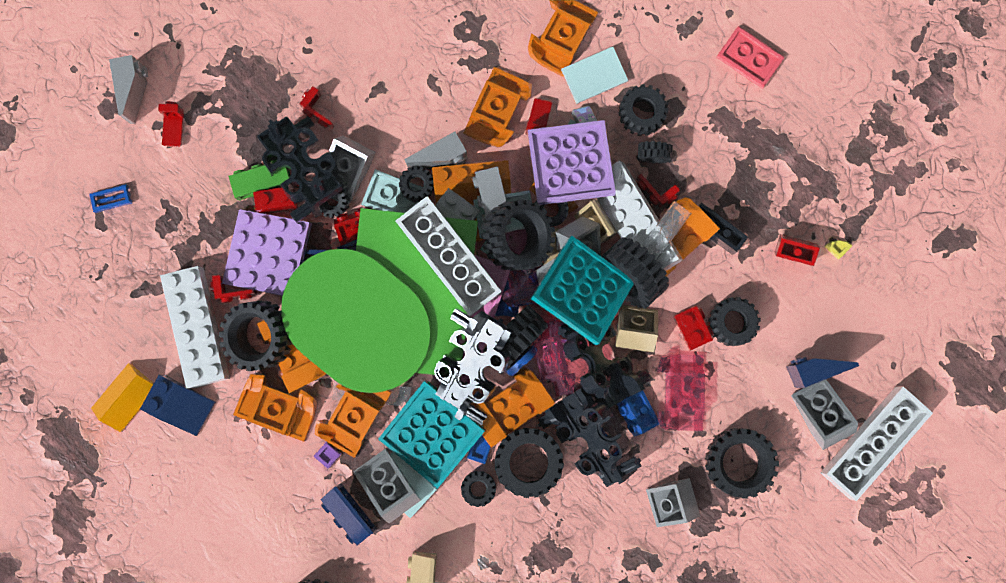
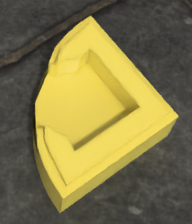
(838, 248)

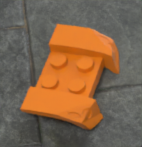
(562, 35)
(496, 108)
(694, 231)
(296, 367)
(514, 406)
(276, 409)
(351, 419)

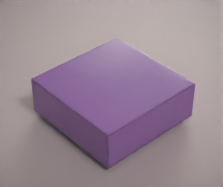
(327, 455)

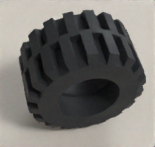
(647, 95)
(749, 316)

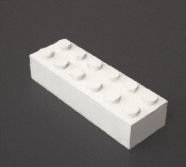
(633, 214)
(448, 256)
(194, 327)
(876, 443)

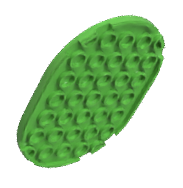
(356, 320)

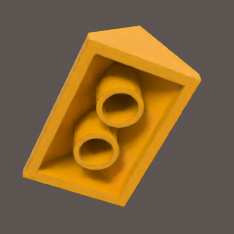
(122, 398)

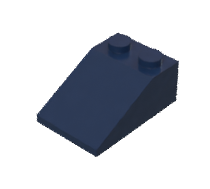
(811, 371)
(177, 405)

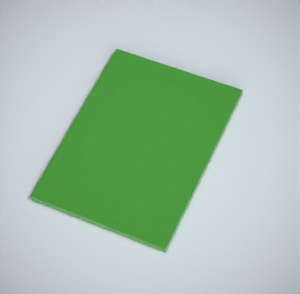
(389, 245)

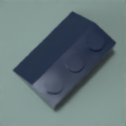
(348, 514)

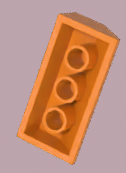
(460, 180)

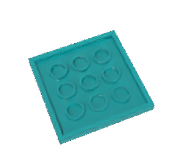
(583, 290)
(430, 435)

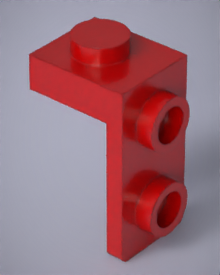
(309, 99)
(539, 114)
(172, 124)
(669, 196)
(220, 291)

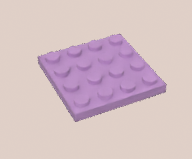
(571, 162)
(265, 251)

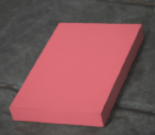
(750, 57)

